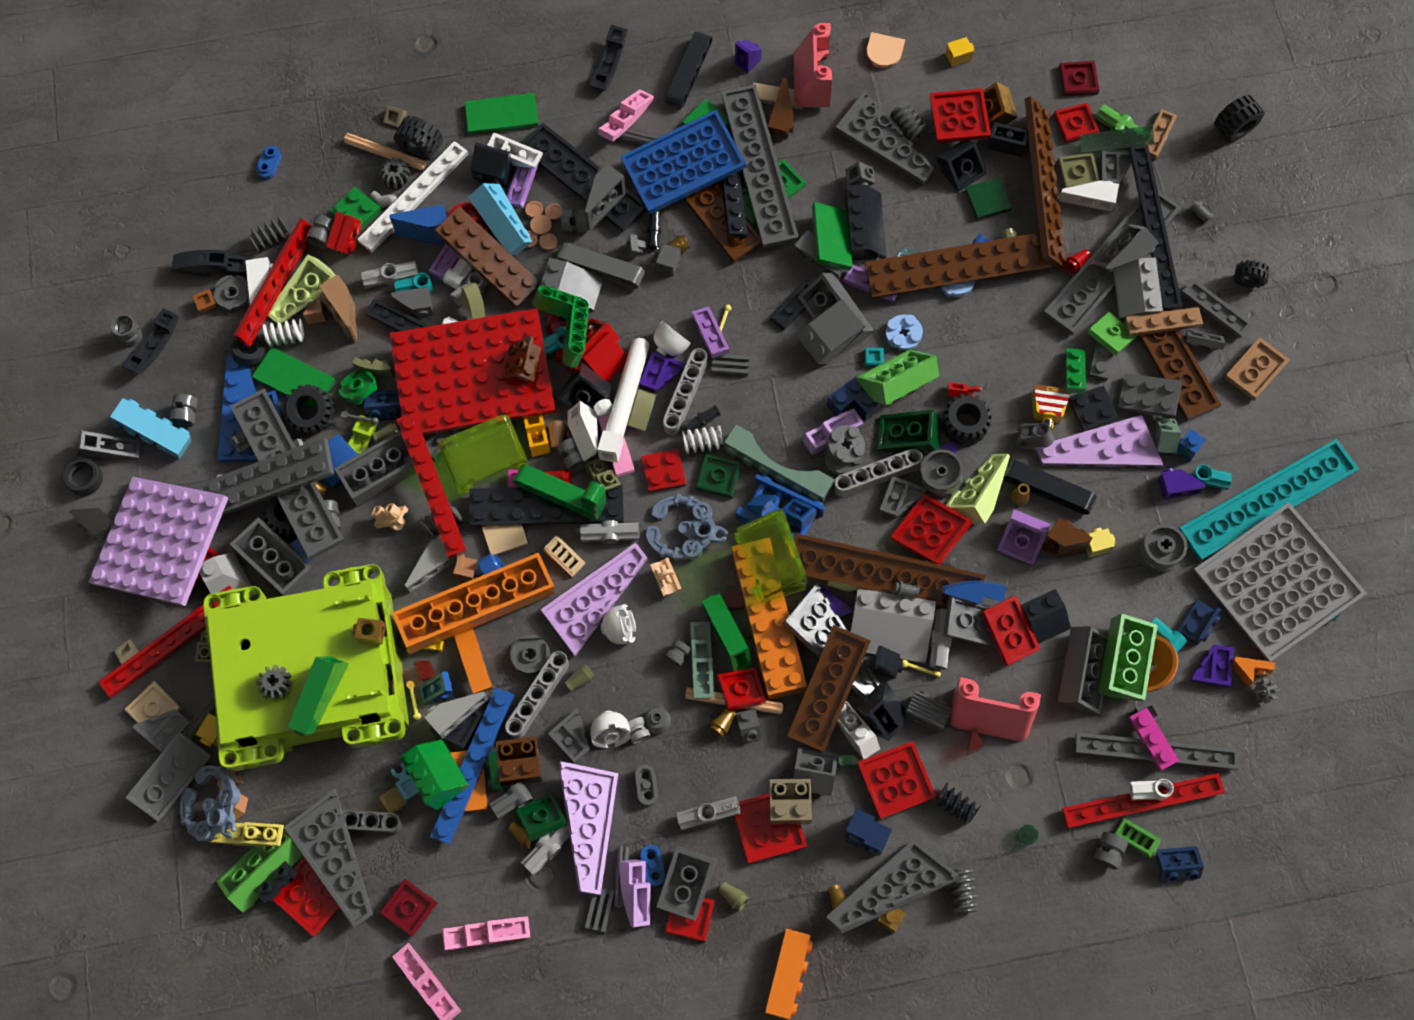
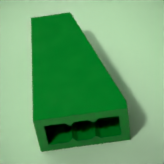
(727, 633)
(317, 694)

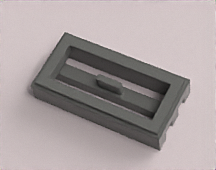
(725, 361)
(590, 914)

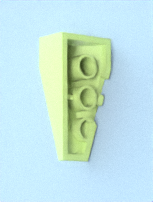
(300, 289)
(981, 492)

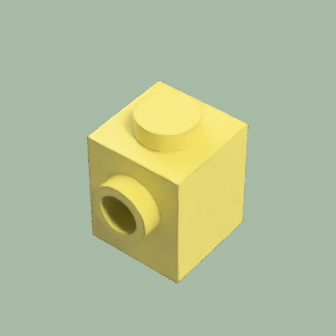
(1102, 542)

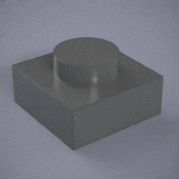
(1153, 709)

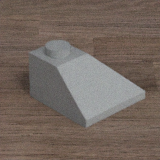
(223, 572)

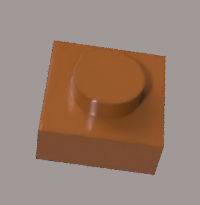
(204, 301)

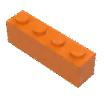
(788, 974)

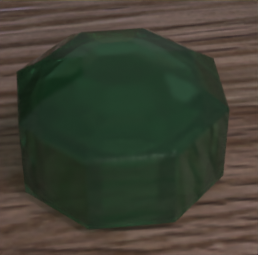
(847, 761)
(1027, 834)

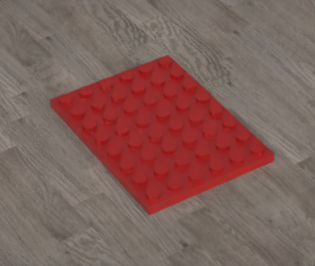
(456, 372)

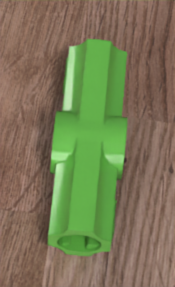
(1114, 120)

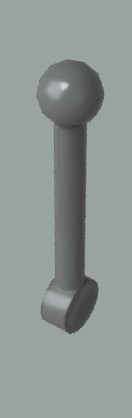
(345, 415)

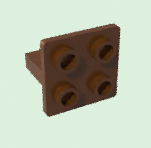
(522, 360)

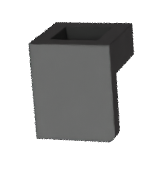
(668, 259)

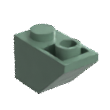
(1167, 434)

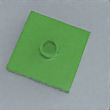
(1111, 333)

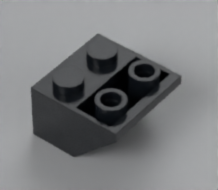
(883, 711)

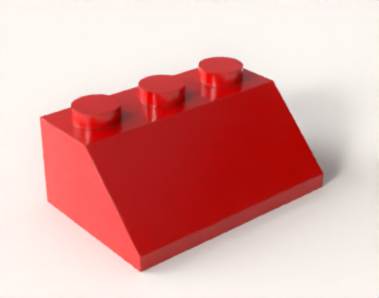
(594, 331)

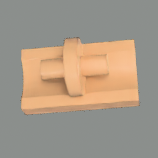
(390, 516)
(665, 577)

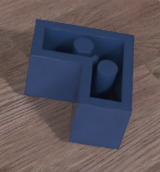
(852, 396)
(867, 833)

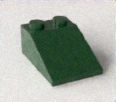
(909, 431)

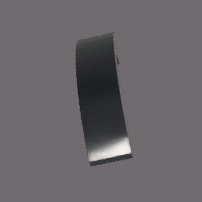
(610, 58)
(153, 344)

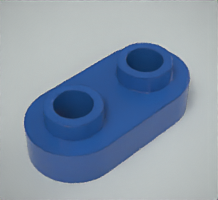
(270, 161)
(653, 866)

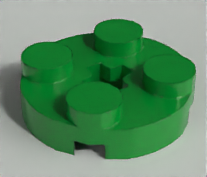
(366, 385)

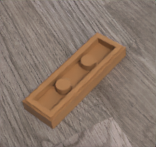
(1161, 130)

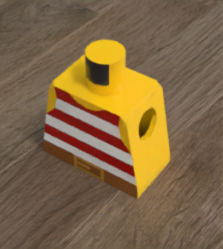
(1049, 404)

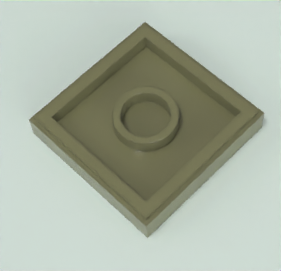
(1078, 169)

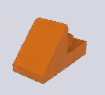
(1247, 667)

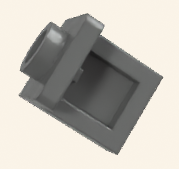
(749, 725)

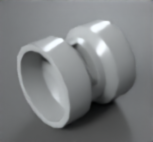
(638, 730)

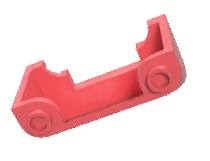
(811, 81)
(992, 716)

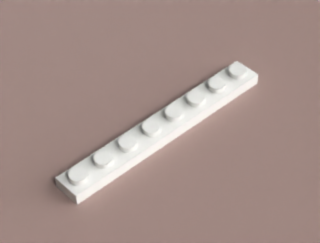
(414, 195)

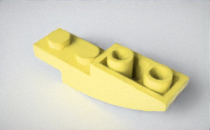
(252, 835)

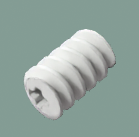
(284, 333)
(702, 439)

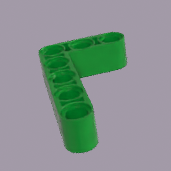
(575, 311)
(585, 502)

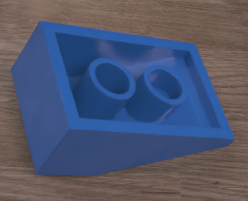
(419, 223)

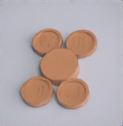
(542, 225)

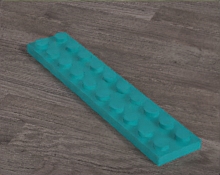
(1244, 511)

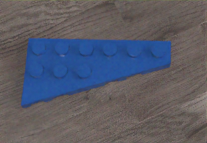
(237, 387)

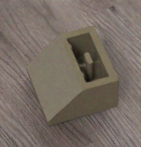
(790, 801)

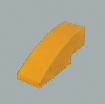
(537, 435)

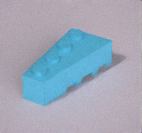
(500, 217)
(150, 428)

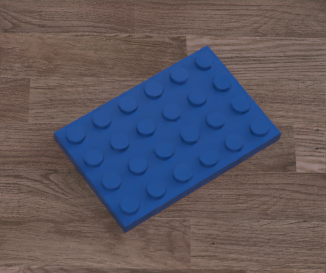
(683, 161)

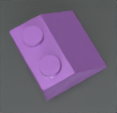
(1023, 537)

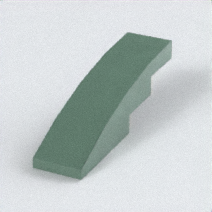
(701, 660)

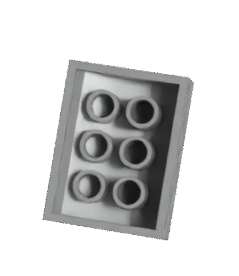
(894, 623)

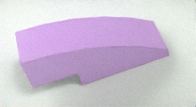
(816, 439)
(635, 891)

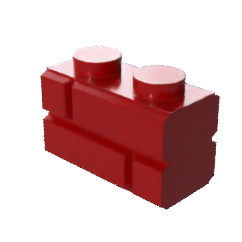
(343, 233)

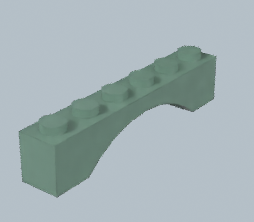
(811, 483)

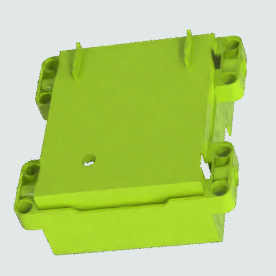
(291, 634)

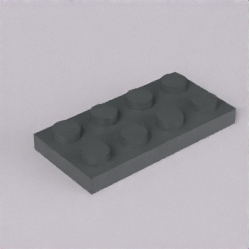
(168, 776)

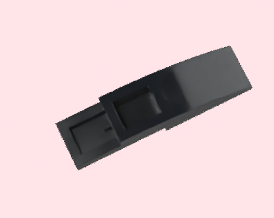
(205, 261)

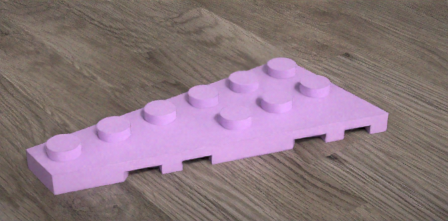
(1107, 446)
(583, 606)
(589, 810)

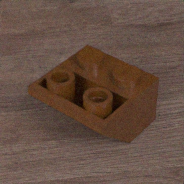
(1066, 539)
(518, 761)

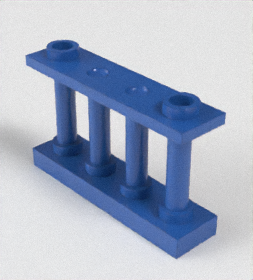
(764, 482)

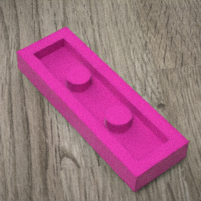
(1153, 739)

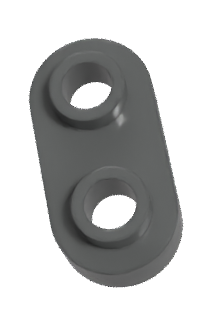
(646, 785)

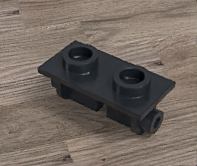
(270, 887)

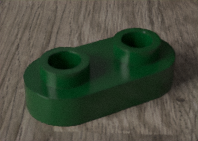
(492, 764)

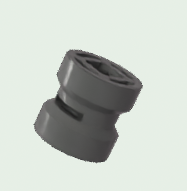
(678, 652)

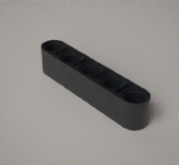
(689, 69)
(1050, 487)

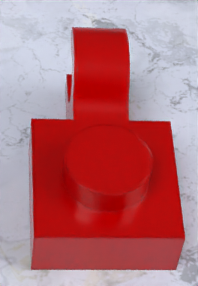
(956, 389)

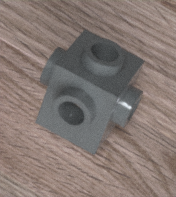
(860, 174)

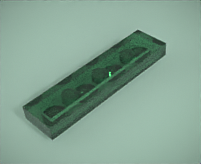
(1117, 139)

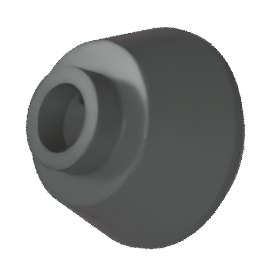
(657, 720)

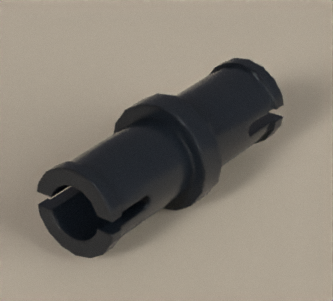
(654, 230)
(701, 418)

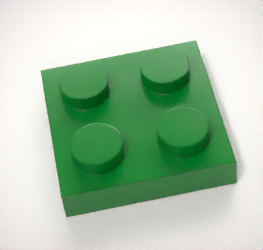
(358, 206)

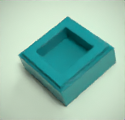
(874, 357)

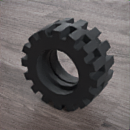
(1251, 274)

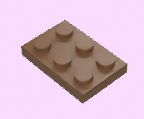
(1257, 368)

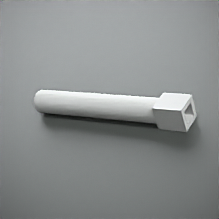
(612, 438)

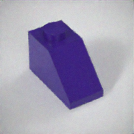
(747, 55)
(1178, 484)

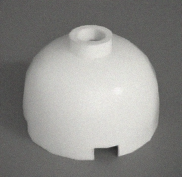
(669, 340)
(618, 625)
(609, 729)

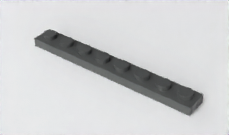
(1135, 750)

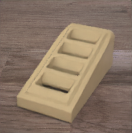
(563, 546)

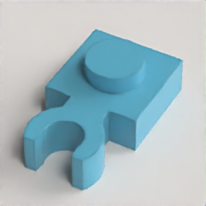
(406, 784)

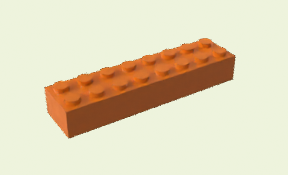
(473, 603)
(772, 641)

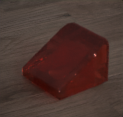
(425, 670)
(974, 742)

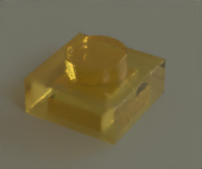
(393, 800)

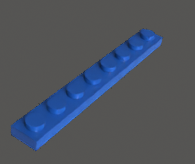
(473, 764)

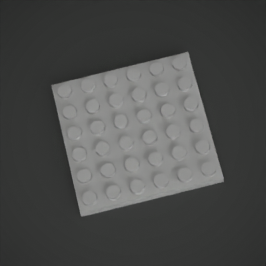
(1279, 582)

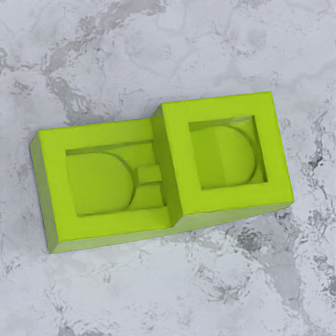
(362, 435)

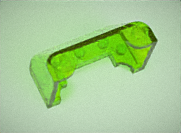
(482, 452)
(772, 556)

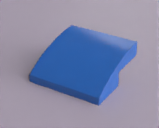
(340, 453)

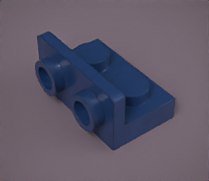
(383, 405)
(1198, 622)
(1179, 864)

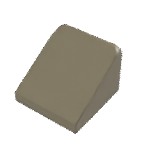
(394, 116)
(126, 651)

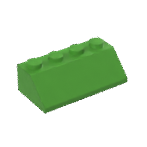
(899, 376)
(1127, 658)
(253, 868)

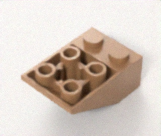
(340, 303)

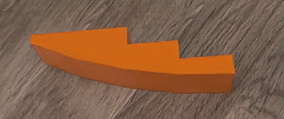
(473, 661)

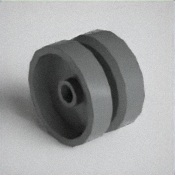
(941, 462)
(1162, 548)

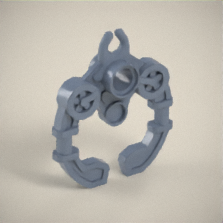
(691, 529)
(218, 813)

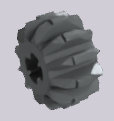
(394, 173)
(279, 688)

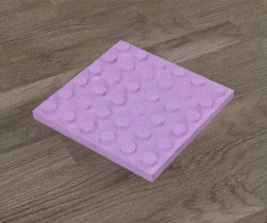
(158, 540)

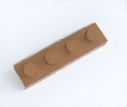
(1163, 321)

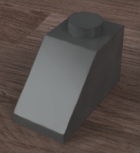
(415, 302)

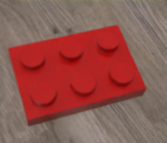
(1010, 630)

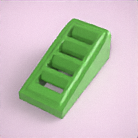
(1141, 832)

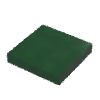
(988, 198)
(718, 476)
(541, 817)

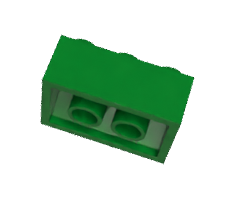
(434, 773)

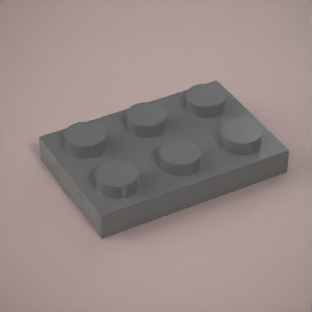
(1150, 395)
(966, 622)

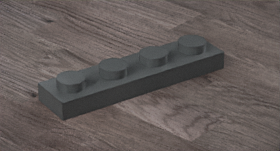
(1216, 308)

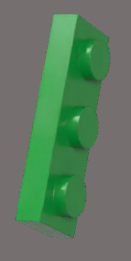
(1075, 371)

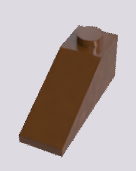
(781, 119)

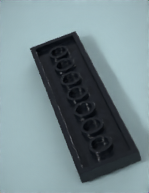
(578, 174)
(525, 508)

